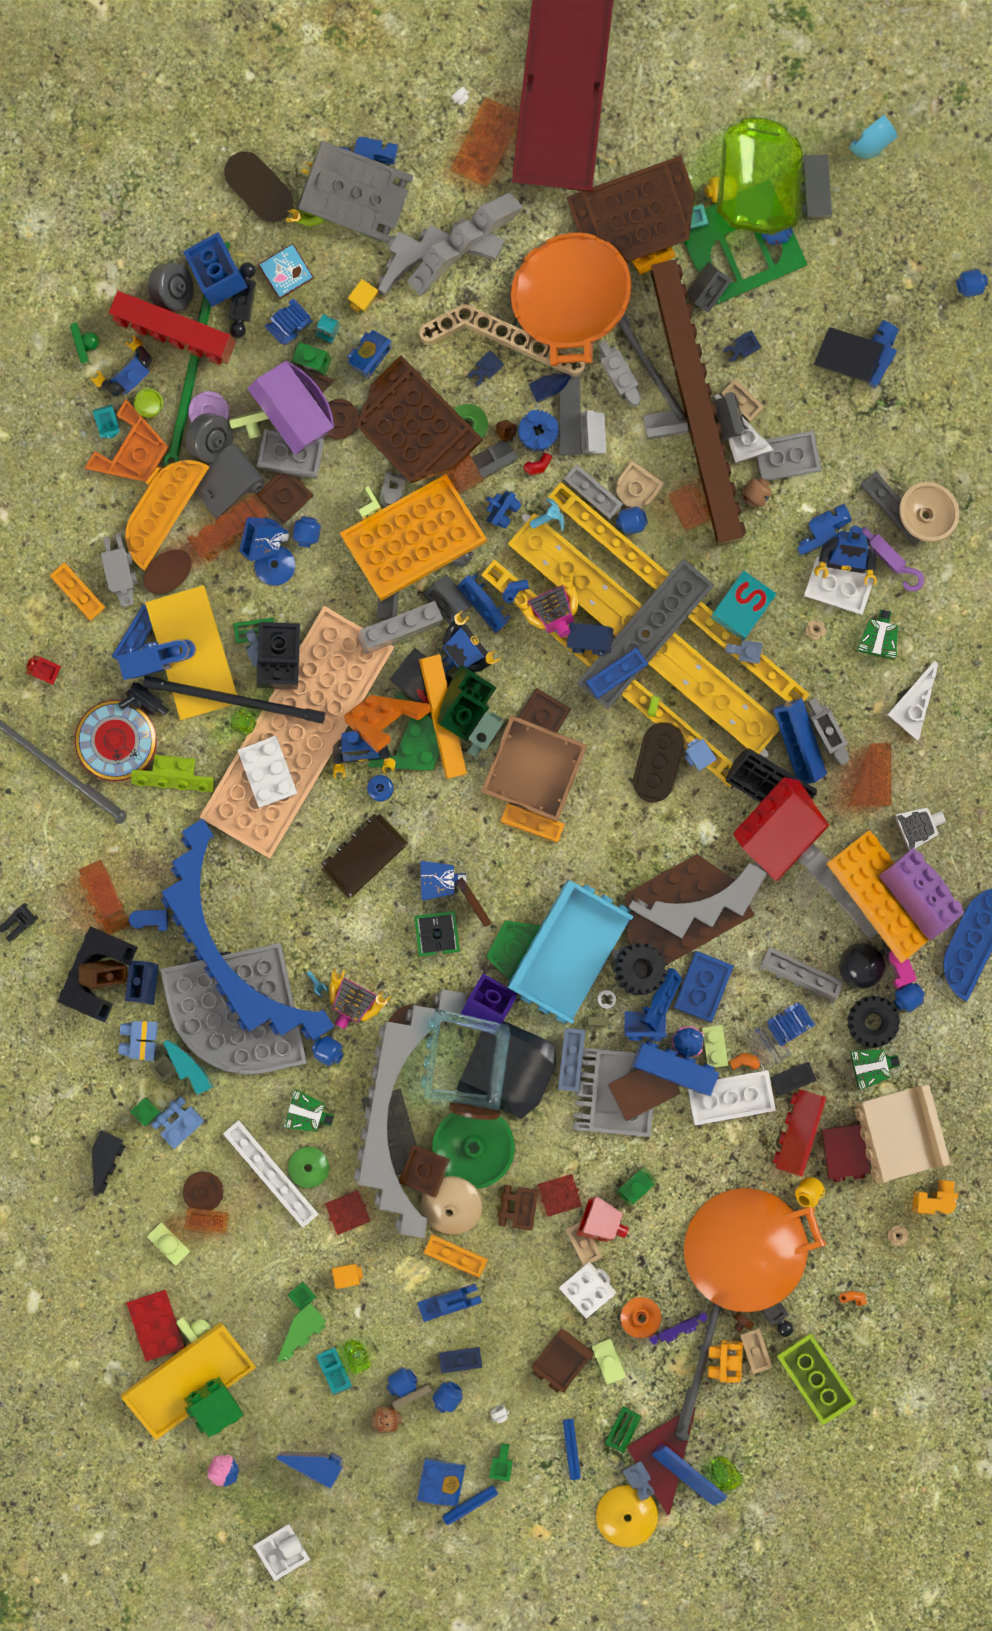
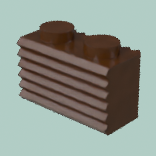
(102, 974)

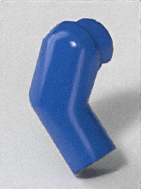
(513, 588)

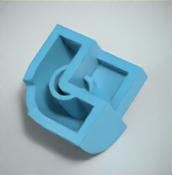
(874, 139)

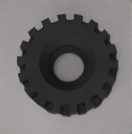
(626, 975)
(889, 1021)

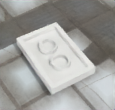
(840, 589)
(267, 771)

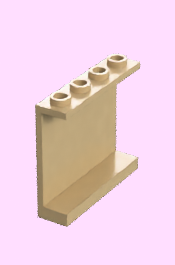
(902, 1133)

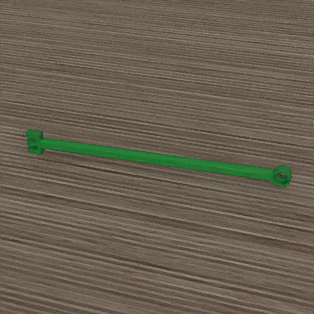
(187, 389)

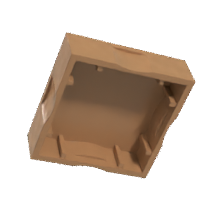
(534, 768)

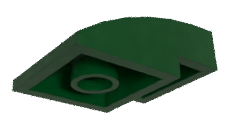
(465, 702)

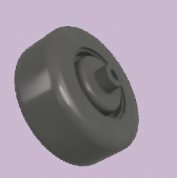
(170, 287)
(208, 437)

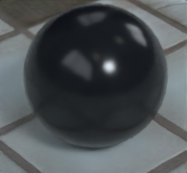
(861, 965)

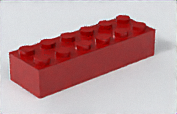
(172, 327)

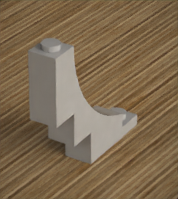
(678, 917)

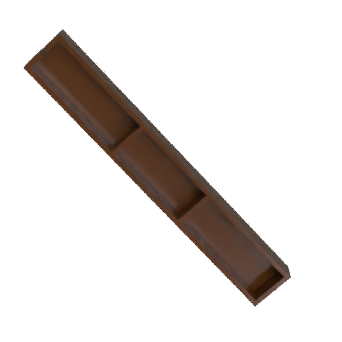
(696, 402)

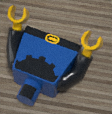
(129, 374)
(848, 552)
(464, 648)
(355, 749)

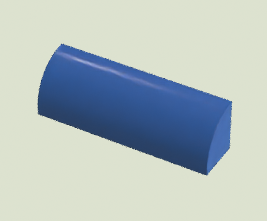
(800, 741)

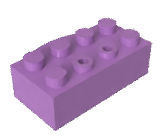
(291, 406)
(922, 893)

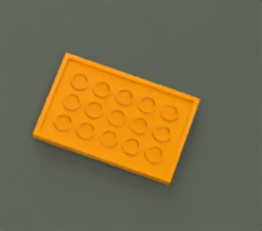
(413, 537)
(859, 873)

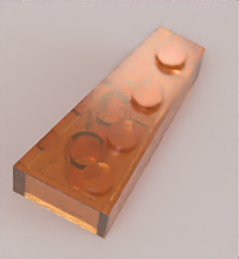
(227, 529)

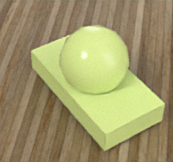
(168, 1243)
(194, 1330)

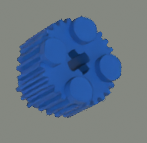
(288, 322)
(534, 420)
(791, 1024)

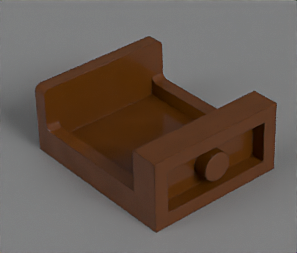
(561, 1360)

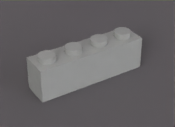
(400, 627)

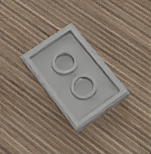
(278, 457)
(791, 457)

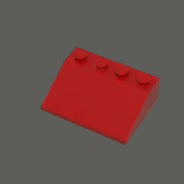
(781, 828)
(799, 1133)

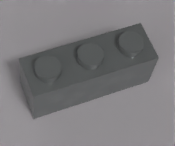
(816, 187)

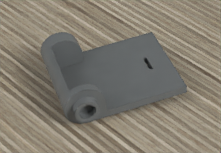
(228, 481)

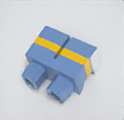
(136, 1048)

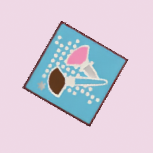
(286, 271)

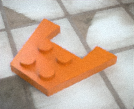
(139, 452)
(377, 713)

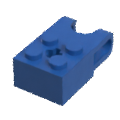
(153, 657)

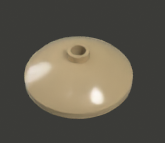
(937, 504)
(457, 1196)

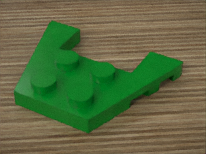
(418, 746)
(511, 945)

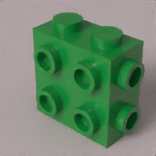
(213, 1407)

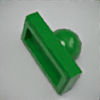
(84, 342)

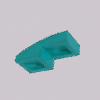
(334, 1371)

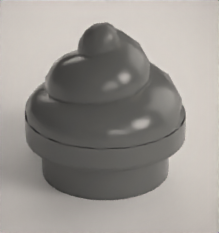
(463, 560)

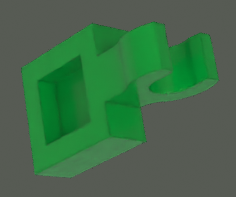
(501, 1466)

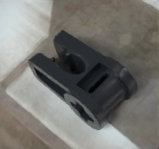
(24, 923)

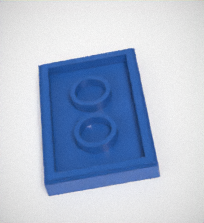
(703, 986)

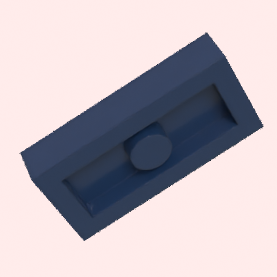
(460, 1359)

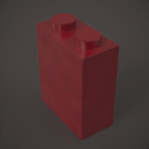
(845, 1153)

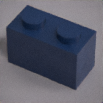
(590, 638)
(142, 982)

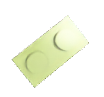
(715, 1046)

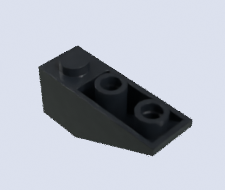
(104, 1153)

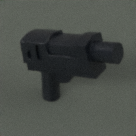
(140, 696)

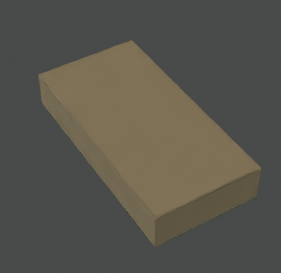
(419, 1392)

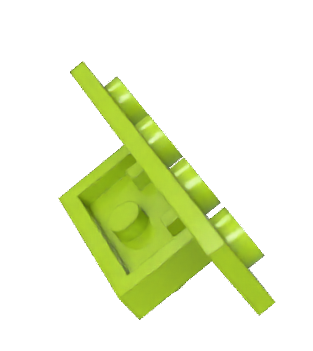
(173, 773)

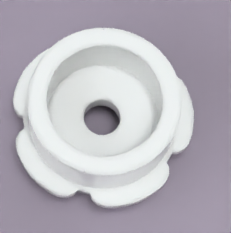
(460, 96)
(499, 1414)

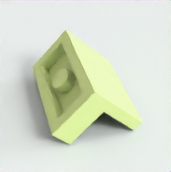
(371, 508)

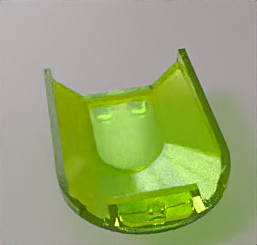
(760, 177)

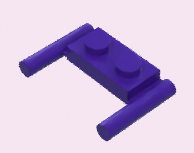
(687, 1326)

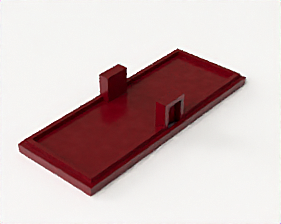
(562, 93)

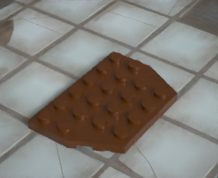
(639, 210)
(414, 424)
(684, 883)

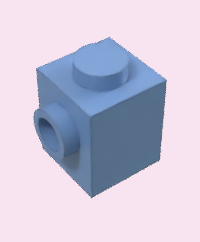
(699, 754)

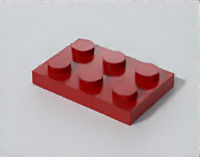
(155, 1325)

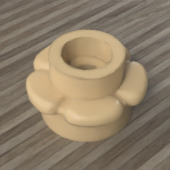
(815, 634)
(898, 1230)

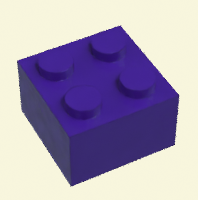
(489, 1000)

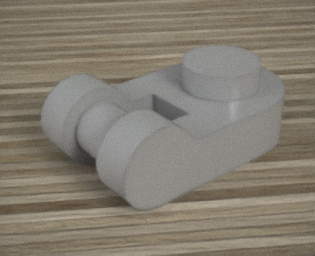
(389, 495)

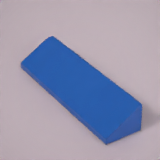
(688, 1475)

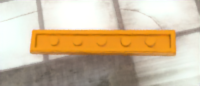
(448, 742)

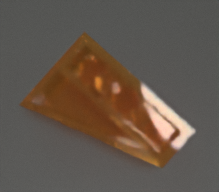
(874, 779)
(103, 897)

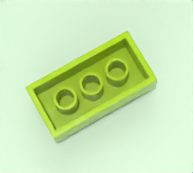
(816, 1378)

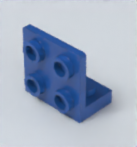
(636, 1029)

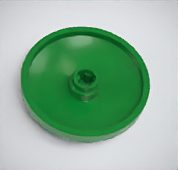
(476, 1148)

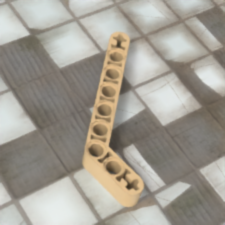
(490, 332)

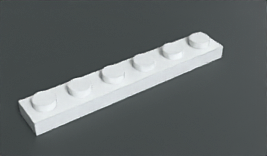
(270, 1173)

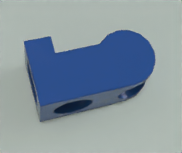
(144, 918)

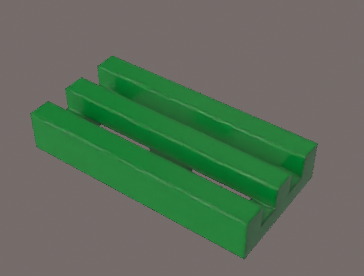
(247, 623)
(637, 1417)

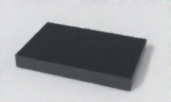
(849, 355)

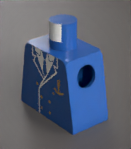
(262, 538)
(438, 880)

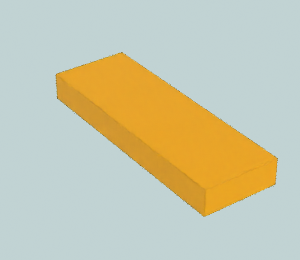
(77, 591)
(532, 822)
(455, 1256)

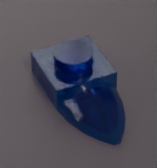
(548, 386)

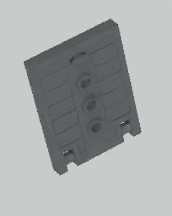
(354, 191)

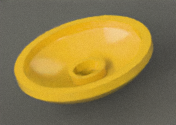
(623, 1501)

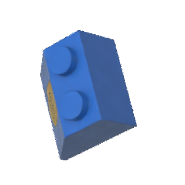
(370, 353)
(441, 1482)

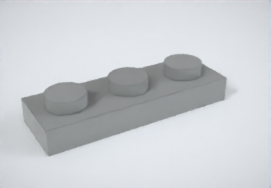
(593, 491)

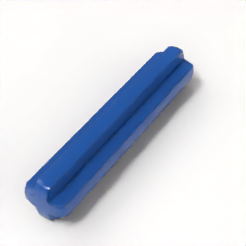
(571, 1449)
(470, 1505)

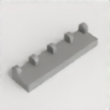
(801, 974)

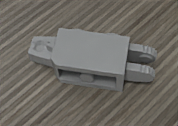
(619, 373)
(118, 571)
(828, 731)

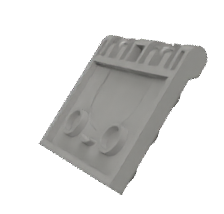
(605, 1113)

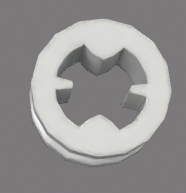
(605, 1005)

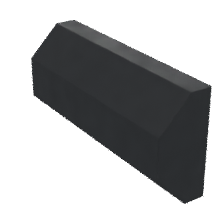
(759, 776)

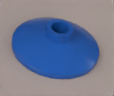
(278, 575)

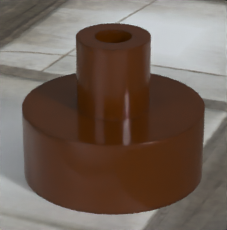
(505, 430)
(742, 1322)

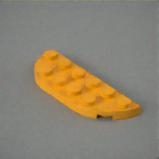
(161, 508)

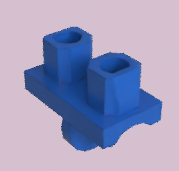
(498, 507)

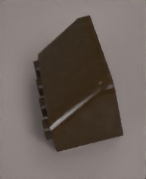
(363, 855)

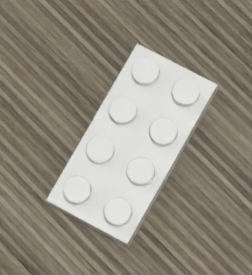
(733, 1098)

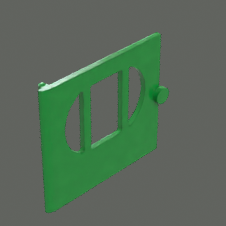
(704, 237)

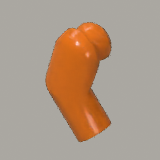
(745, 1059)
(853, 1295)

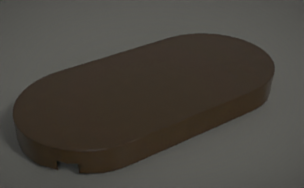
(258, 186)
(658, 762)

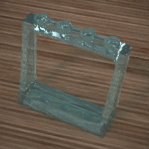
(502, 1031)

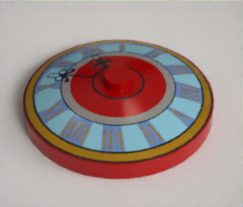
(115, 740)

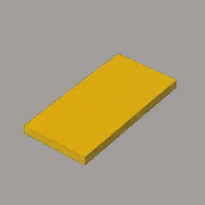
(191, 617)
(161, 1394)

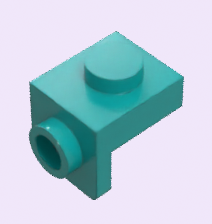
(106, 421)

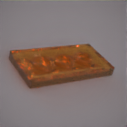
(485, 142)

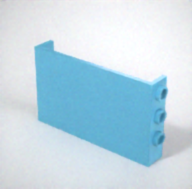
(569, 950)

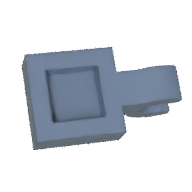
(252, 649)
(747, 652)
(638, 1477)

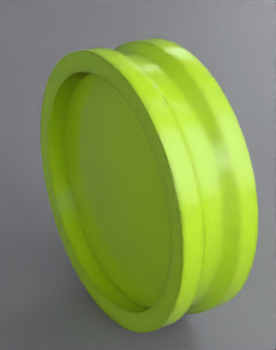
(148, 402)

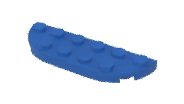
(969, 946)

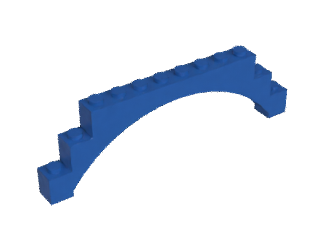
(250, 1005)

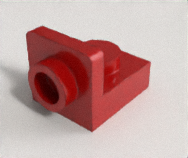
(42, 669)

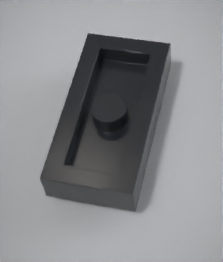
(793, 1078)

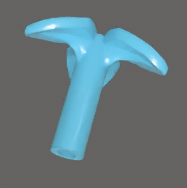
(552, 513)

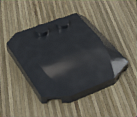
(526, 1074)

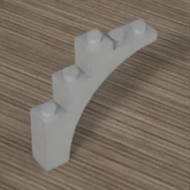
(462, 239)
(410, 252)
(815, 863)

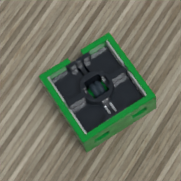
(437, 925)

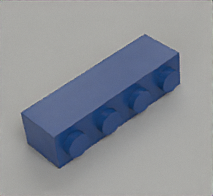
(675, 1069)

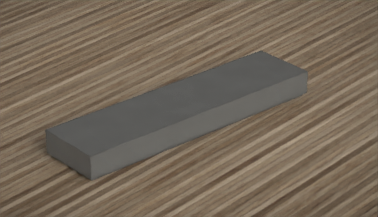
(570, 417)
(887, 501)

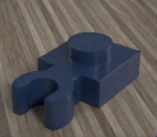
(745, 345)
(488, 366)

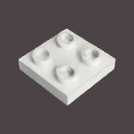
(588, 1289)
(281, 1552)

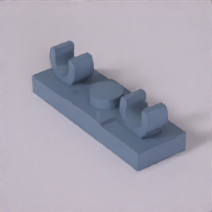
(571, 1059)

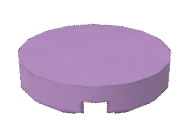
(208, 403)

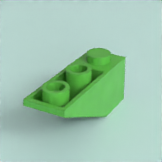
(303, 1325)

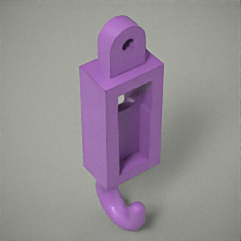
(893, 559)

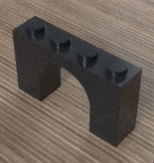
(95, 947)

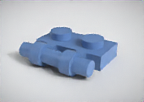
(182, 1127)

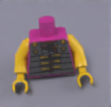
(552, 609)
(353, 1000)

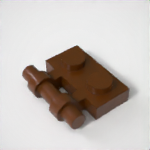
(524, 1208)

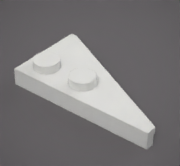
(749, 444)
(911, 709)

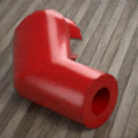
(538, 467)

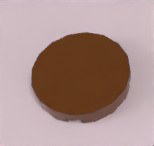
(344, 418)
(203, 1191)

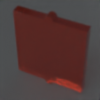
(559, 1195)
(347, 1212)

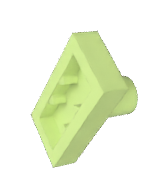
(251, 422)
(608, 1361)

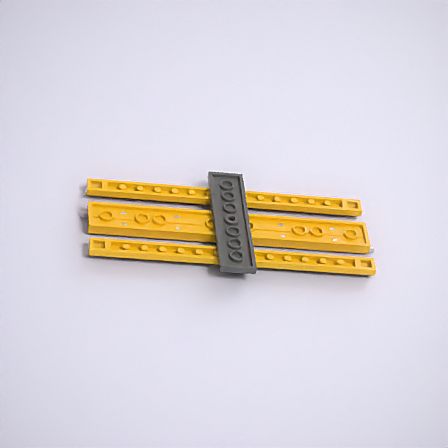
(649, 629)

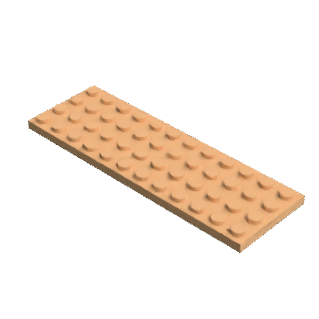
(331, 679)

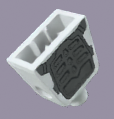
(918, 826)

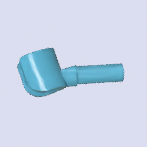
(318, 986)

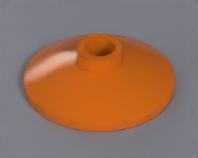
(641, 1307)

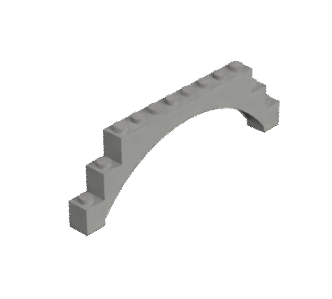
(375, 1162)

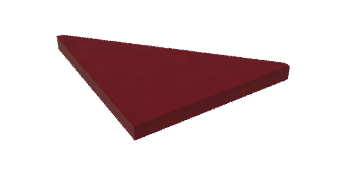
(662, 1479)

